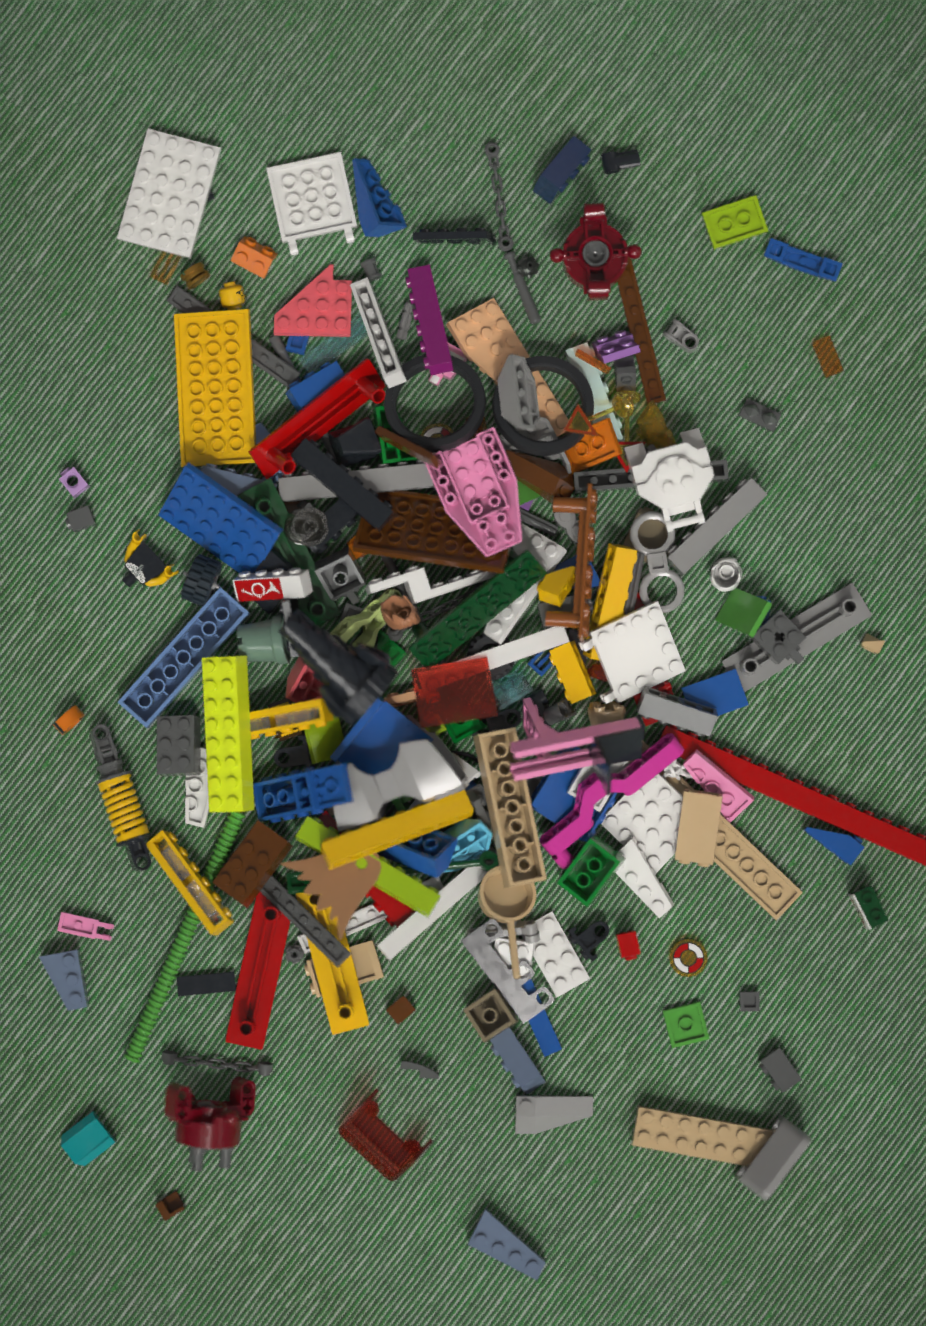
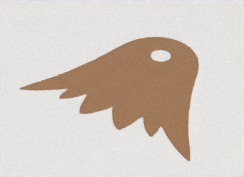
(339, 887)

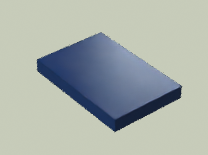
(718, 692)

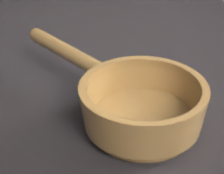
(506, 906)

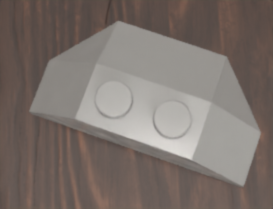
(518, 393)

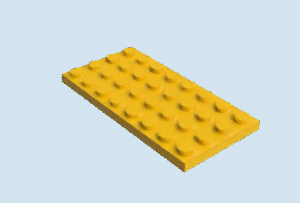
(215, 387)

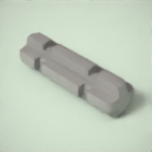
(405, 321)

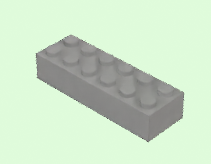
(721, 521)

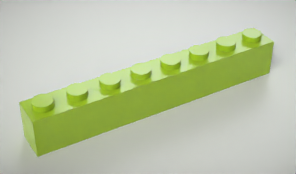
(391, 880)

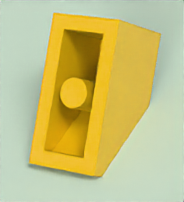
(557, 586)

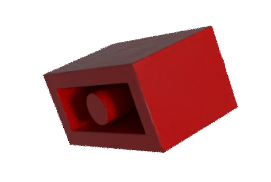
(628, 945)

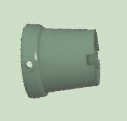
(263, 642)

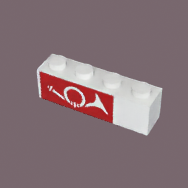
(272, 585)

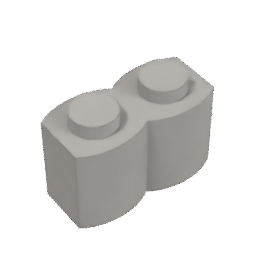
(569, 523)

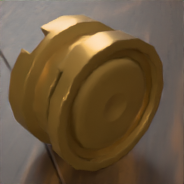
(195, 275)

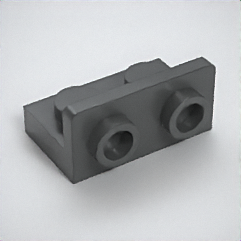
(478, 801)

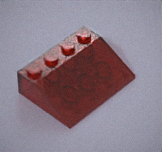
(454, 692)

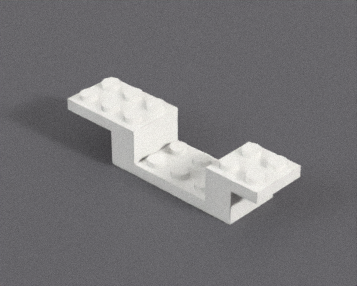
(418, 585)

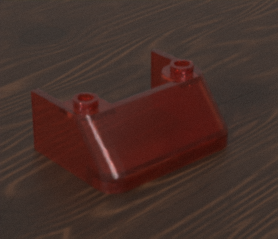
(379, 1143)

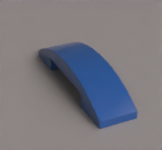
(802, 261)

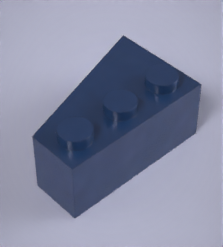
(562, 169)

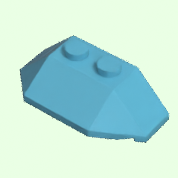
(473, 840)

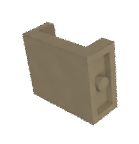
(650, 533)

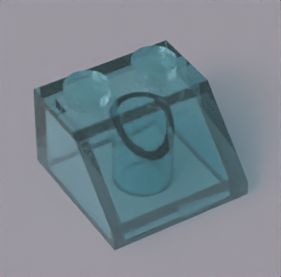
(511, 690)

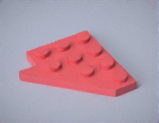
(318, 309)

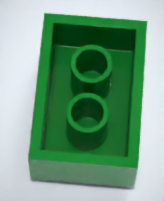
(591, 870)

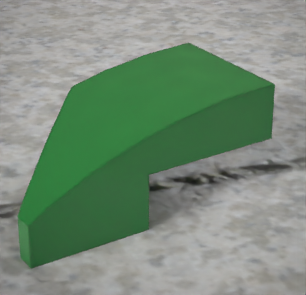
(391, 648)

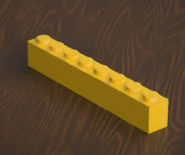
(396, 829)

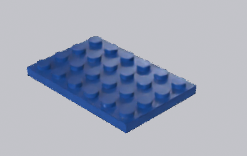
(219, 520)

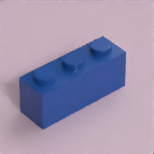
(314, 384)

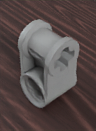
(681, 336)

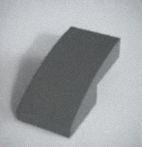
(425, 1072)

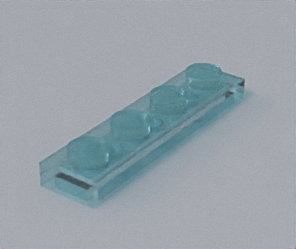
(333, 347)

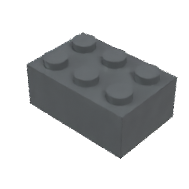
(178, 745)

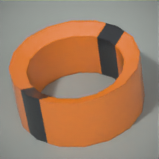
(69, 720)

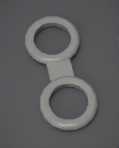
(656, 561)

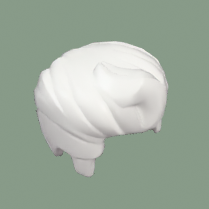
(726, 574)

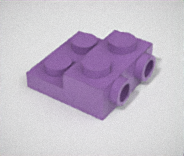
(615, 347)

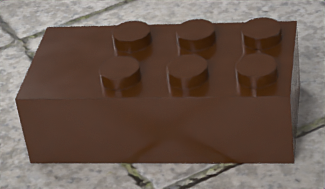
(252, 864)

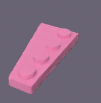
(717, 781)

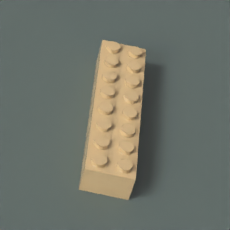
(509, 810)
(698, 1136)

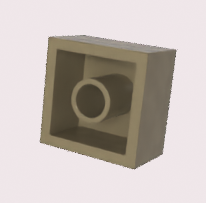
(490, 1015)

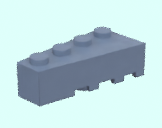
(230, 480)
(504, 1245)

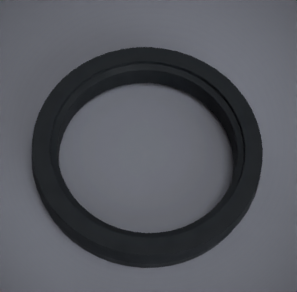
(450, 441)
(552, 447)

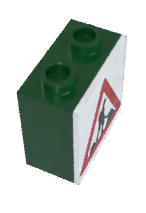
(868, 907)

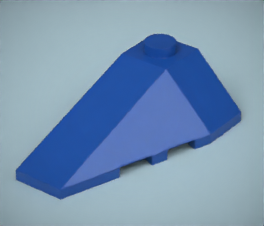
(375, 208)

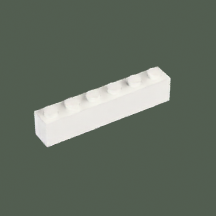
(378, 332)

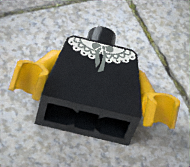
(145, 564)

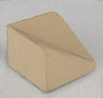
(872, 644)

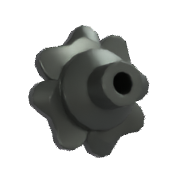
(527, 267)

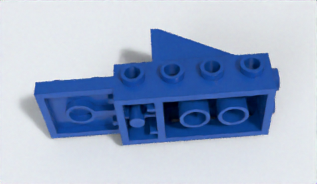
(301, 793)

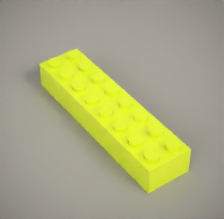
(228, 734)

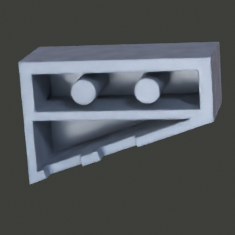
(516, 1061)

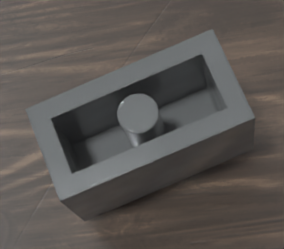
(780, 1070)

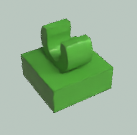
(401, 802)

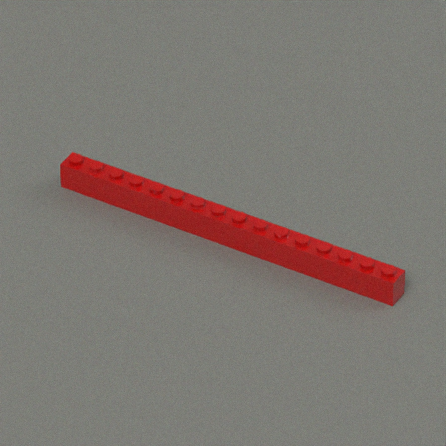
(805, 799)

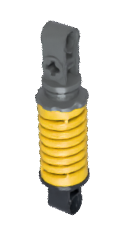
(119, 800)

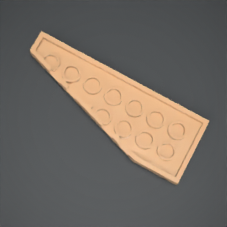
(488, 341)

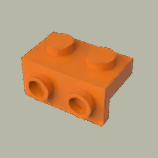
(253, 256)

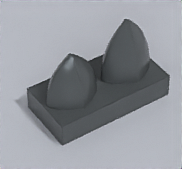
(760, 415)

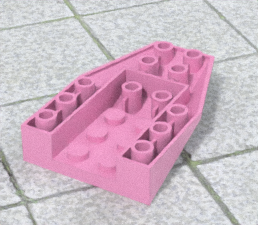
(480, 492)

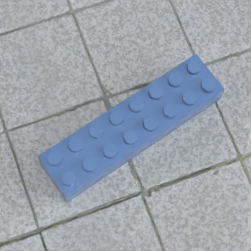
(183, 658)

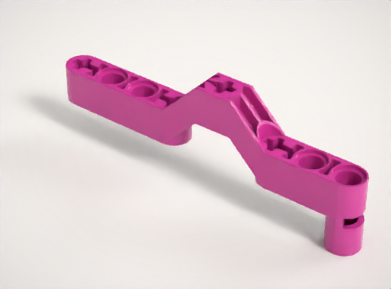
(590, 791)

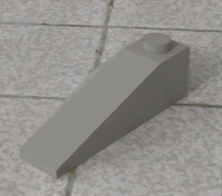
(547, 1112)

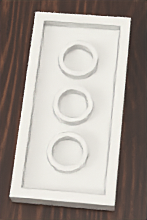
(557, 956)

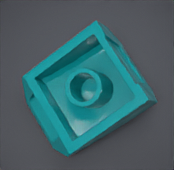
(86, 1140)

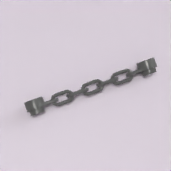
(491, 156)
(395, 635)
(170, 1057)

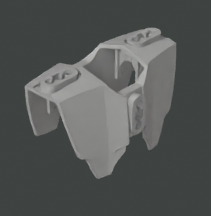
(421, 772)

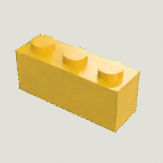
(572, 672)

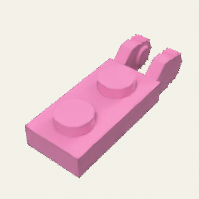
(82, 926)

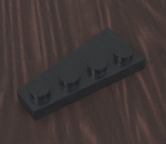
(454, 237)

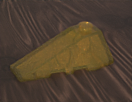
(653, 428)

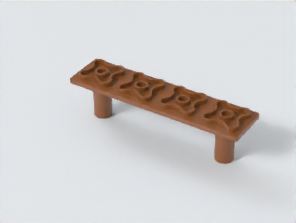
(585, 553)

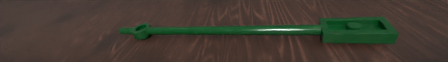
(298, 886)

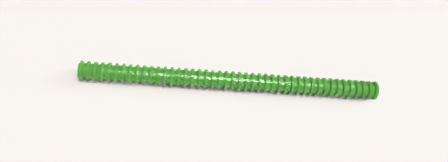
(181, 943)

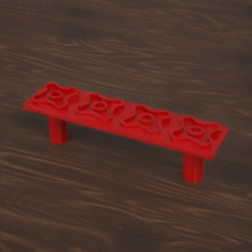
(318, 418)
(258, 975)

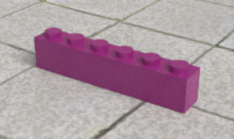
(430, 320)

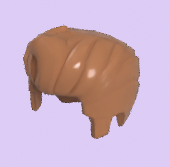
(399, 612)

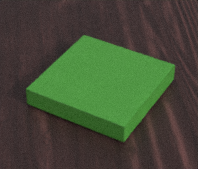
(685, 1024)

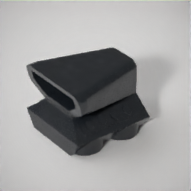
(355, 443)

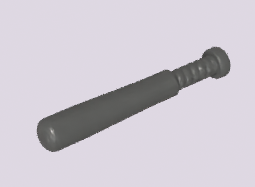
(527, 300)

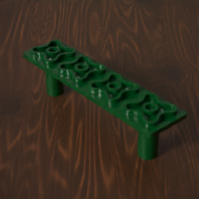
(268, 502)
(476, 610)

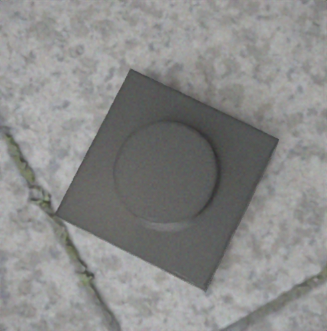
(350, 610)
(749, 1001)

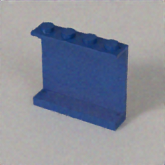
(376, 739)
(555, 803)

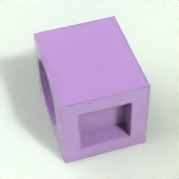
(75, 490)

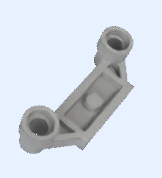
(526, 928)

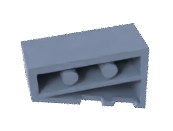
(68, 977)

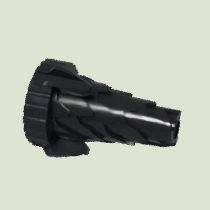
(348, 675)

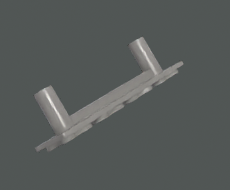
(817, 623)

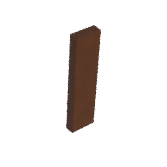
(408, 447)

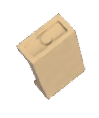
(698, 827)
(365, 963)

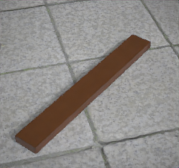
(639, 329)

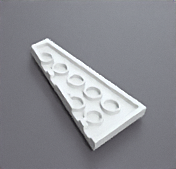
(548, 555)

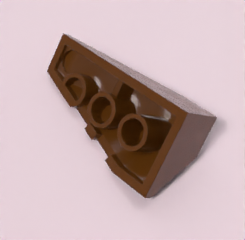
(541, 475)

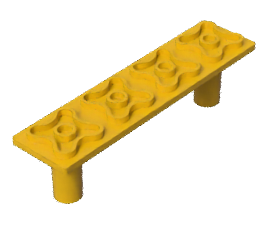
(337, 985)

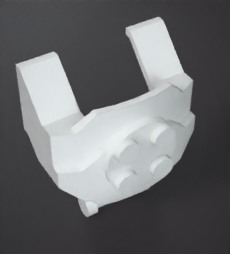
(673, 477)

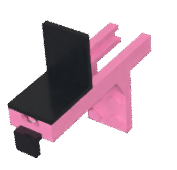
(609, 745)

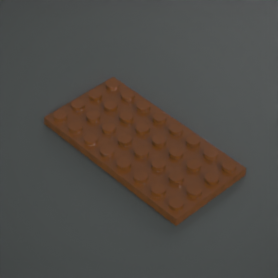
(424, 533)

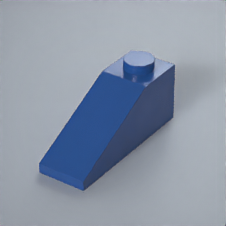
(841, 845)

